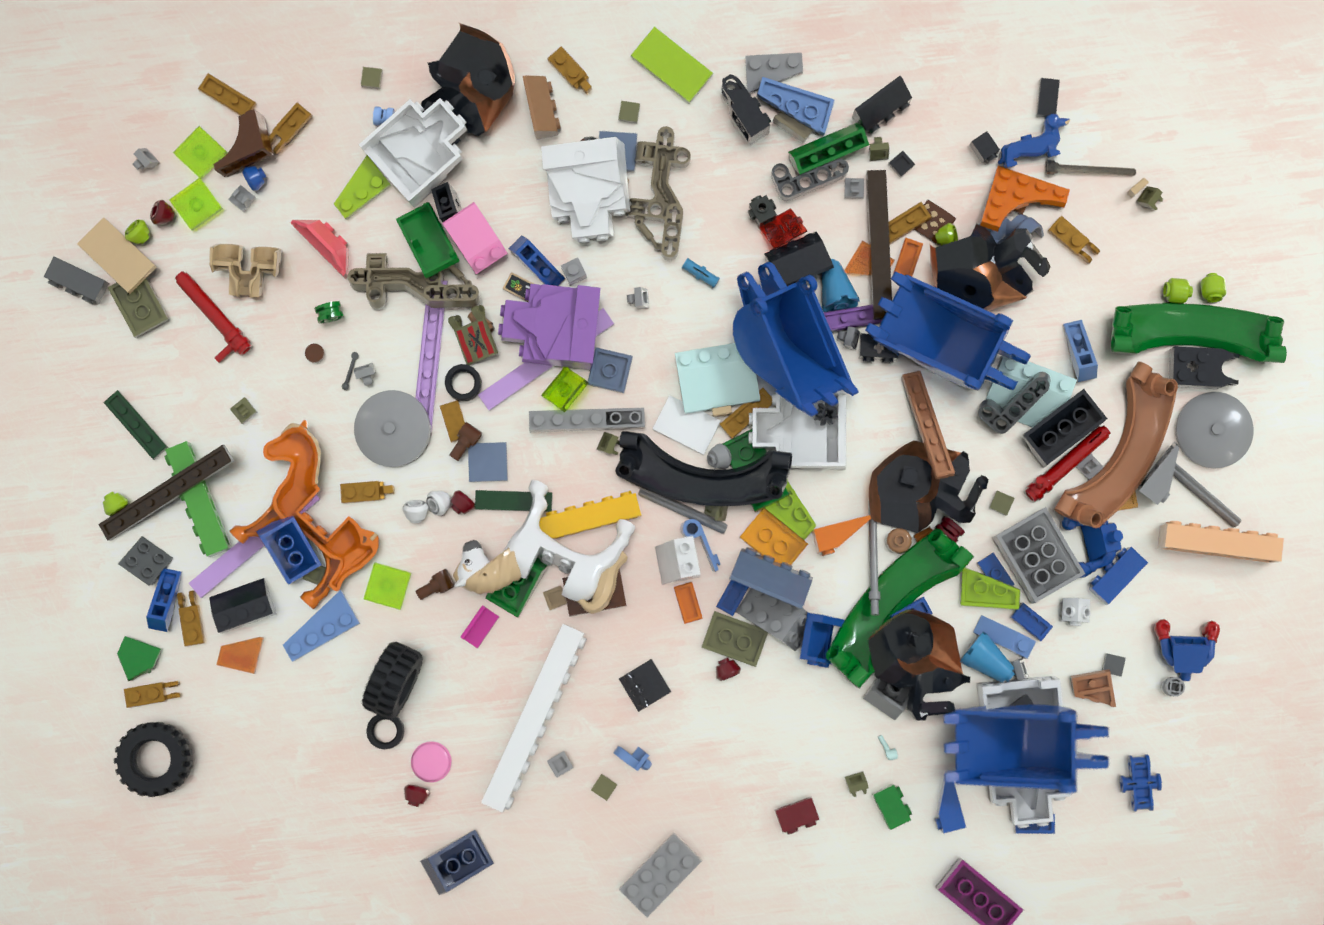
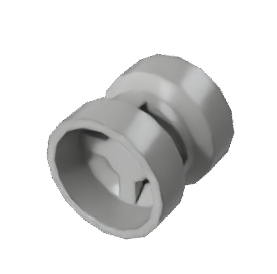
(1173, 686)

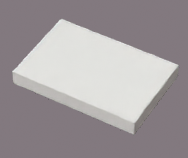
(691, 429)

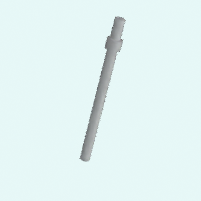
(874, 594)

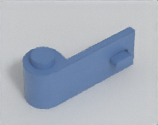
(693, 528)

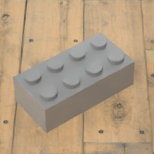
(660, 875)

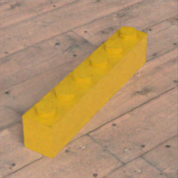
(590, 516)

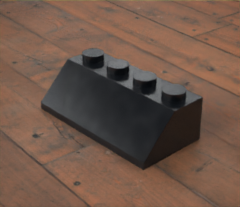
(1064, 428)

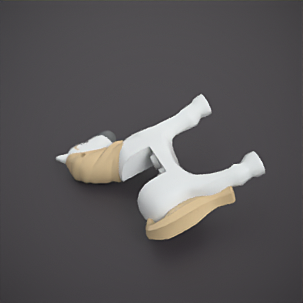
(590, 574)

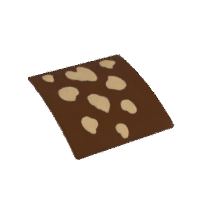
(939, 218)

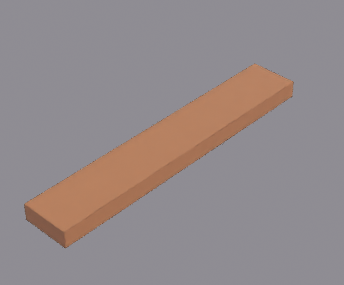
(928, 425)

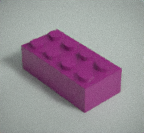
(978, 896)

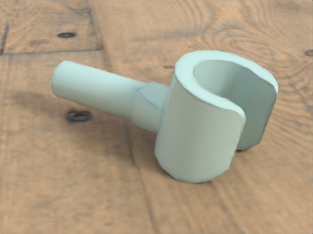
(891, 754)

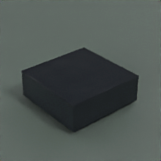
(901, 164)

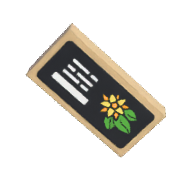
(517, 286)

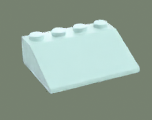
(715, 378)
(1057, 394)

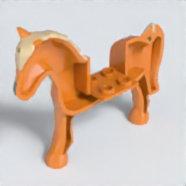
(344, 548)

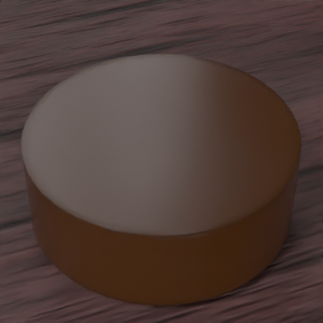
(314, 353)

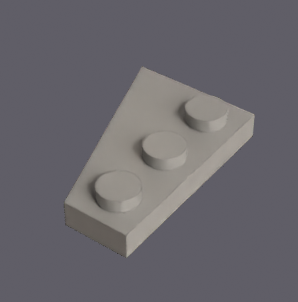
(771, 66)

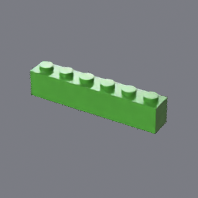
(199, 503)

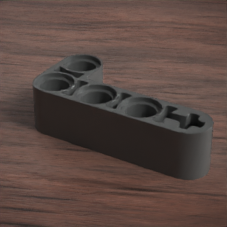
(811, 176)
(1018, 401)

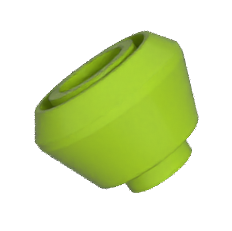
(137, 232)
(946, 234)
(113, 503)

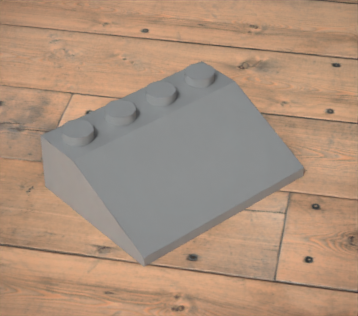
(1038, 555)

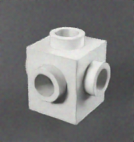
(1076, 610)

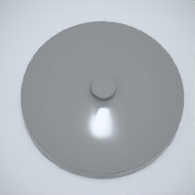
(392, 428)
(1214, 430)

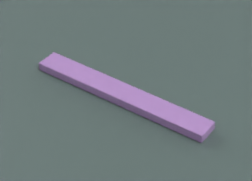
(430, 357)
(528, 372)
(230, 562)

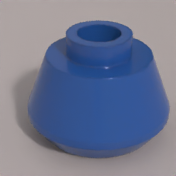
(254, 177)

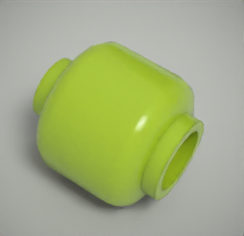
(1213, 287)
(1177, 290)

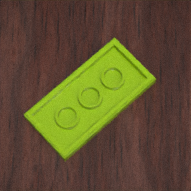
(671, 64)

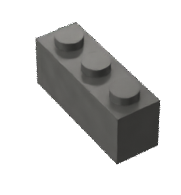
(75, 280)

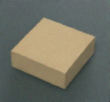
(1138, 187)
(722, 411)
(554, 597)

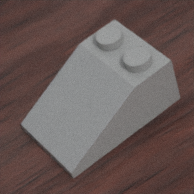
(1158, 481)
(888, 698)

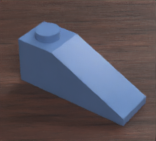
(1080, 351)
(1005, 637)

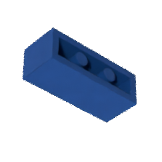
(1117, 575)

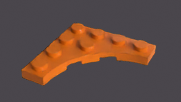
(1016, 190)

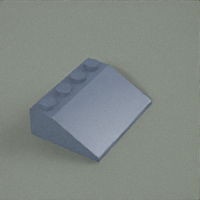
(772, 577)

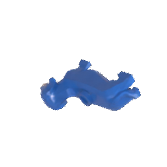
(1037, 145)

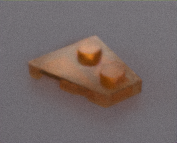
(860, 261)
(241, 655)

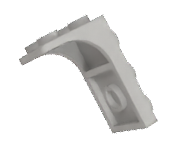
(775, 617)

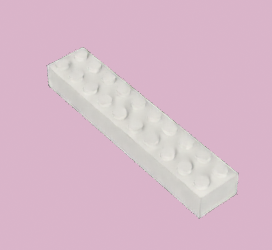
(532, 720)

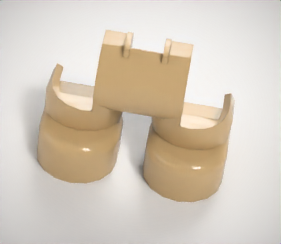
(241, 282)

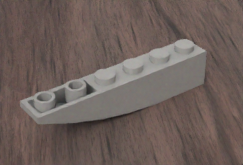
(586, 419)

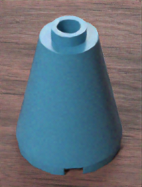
(837, 289)
(988, 659)

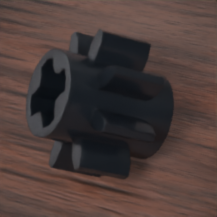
(828, 417)

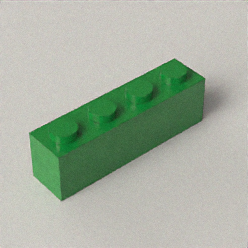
(828, 148)

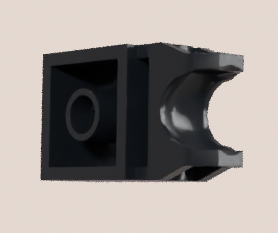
(745, 110)
(1206, 364)

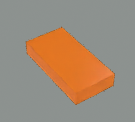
(908, 257)
(688, 602)

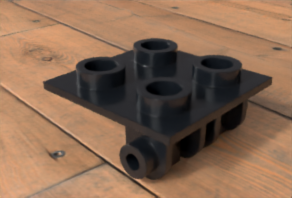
(644, 685)

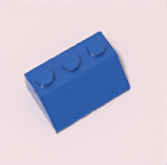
(289, 548)

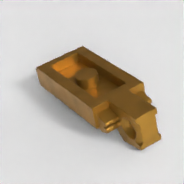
(569, 69)
(364, 491)

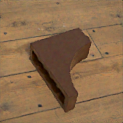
(250, 145)

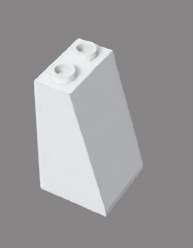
(677, 560)

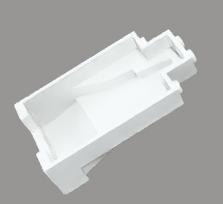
(1026, 804)

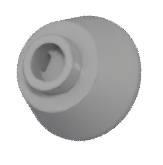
(719, 457)

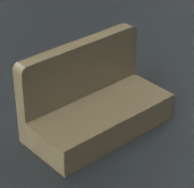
(792, 126)

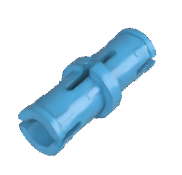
(690, 266)

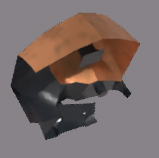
(473, 79)
(987, 270)
(908, 495)
(918, 654)

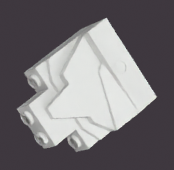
(417, 147)
(587, 185)
(799, 434)

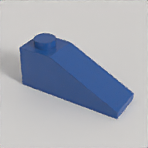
(536, 262)
(163, 600)
(949, 810)

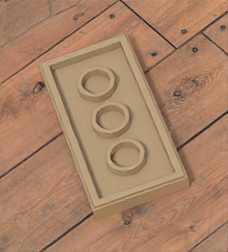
(116, 255)

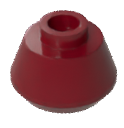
(161, 213)
(461, 503)
(727, 669)
(415, 794)

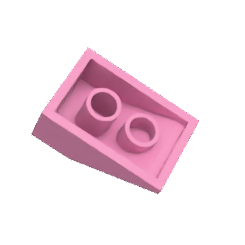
(474, 238)

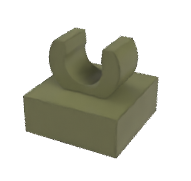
(878, 150)
(1150, 197)
(243, 410)
(608, 443)
(856, 783)

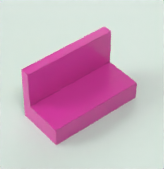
(479, 626)

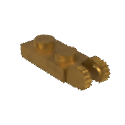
(289, 126)
(1072, 238)
(190, 620)
(149, 694)

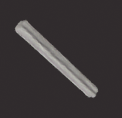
(1206, 496)
(684, 510)

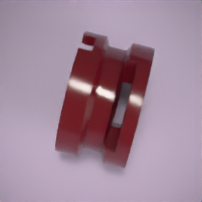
(950, 528)

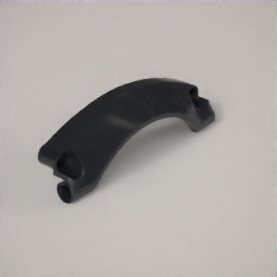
(664, 475)

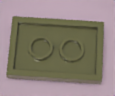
(140, 308)
(735, 639)

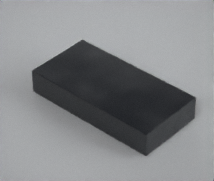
(1047, 97)

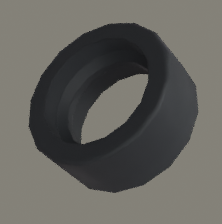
(463, 368)
(381, 745)

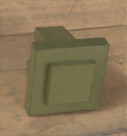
(717, 512)

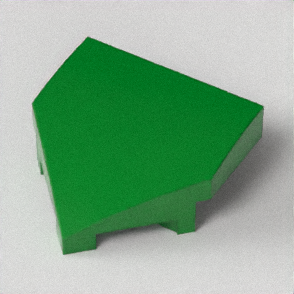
(137, 657)

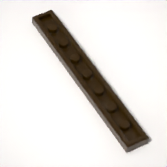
(879, 240)
(166, 492)

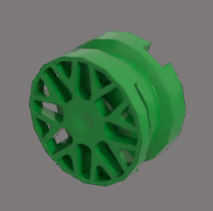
(329, 312)

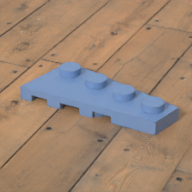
(804, 106)
(322, 627)

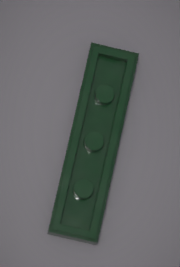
(135, 424)
(507, 500)

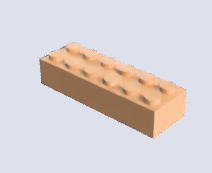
(1220, 543)

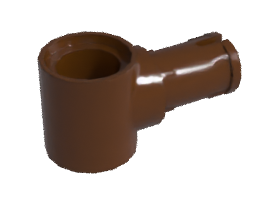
(467, 437)
(440, 583)

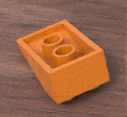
(832, 536)

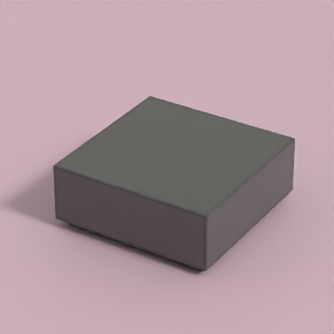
(1114, 664)

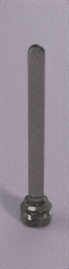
(1054, 167)

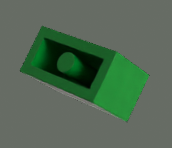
(892, 807)

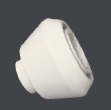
(438, 502)
(415, 510)

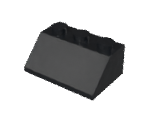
(883, 106)
(800, 258)
(241, 606)

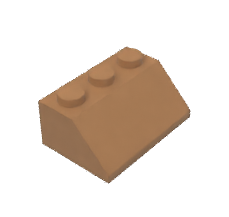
(541, 106)

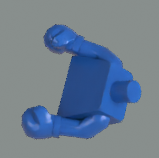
(1100, 544)

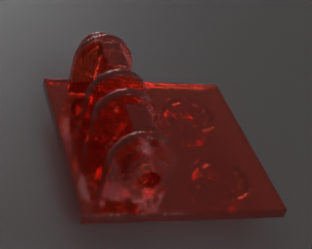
(783, 228)

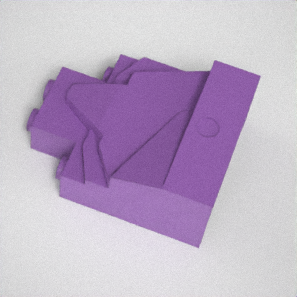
(553, 325)

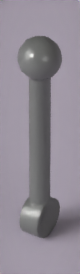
(355, 356)

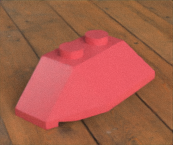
(325, 242)

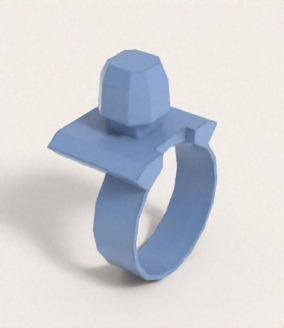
(636, 760)

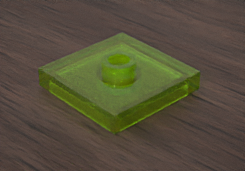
(200, 152)
(195, 204)
(564, 389)
(387, 586)

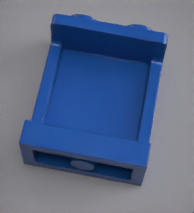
(818, 638)

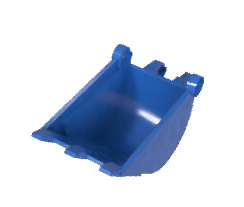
(945, 334)
(789, 340)
(1021, 747)

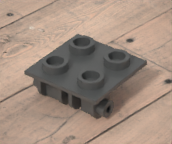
(145, 561)

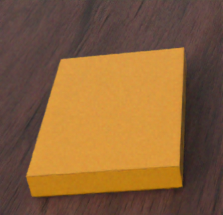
(773, 538)

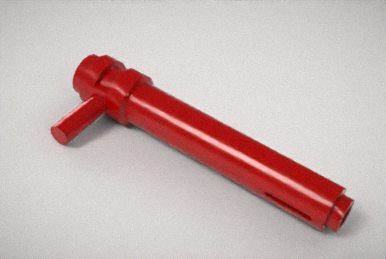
(232, 335)
(1045, 482)

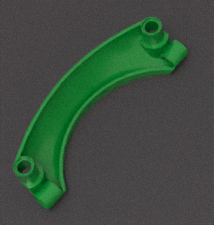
(1210, 326)
(907, 578)

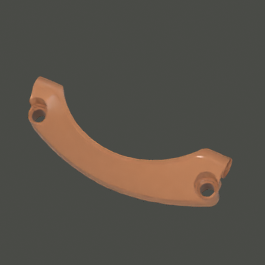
(1147, 421)

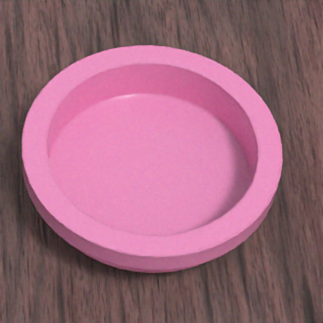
(431, 761)

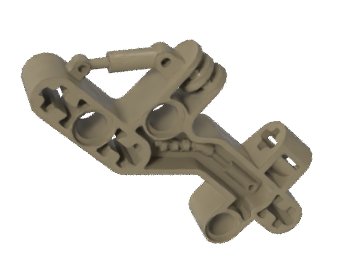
(662, 159)
(385, 279)

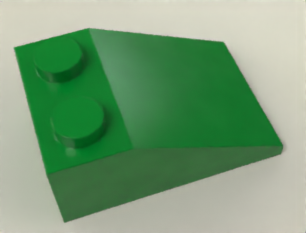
(517, 594)

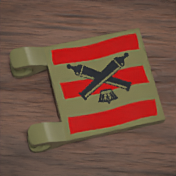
(474, 338)

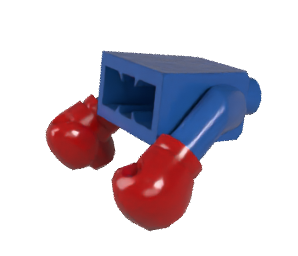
(1187, 653)

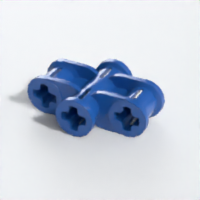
(1141, 790)

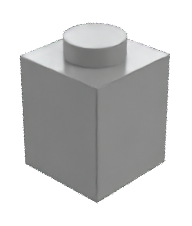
(574, 271)

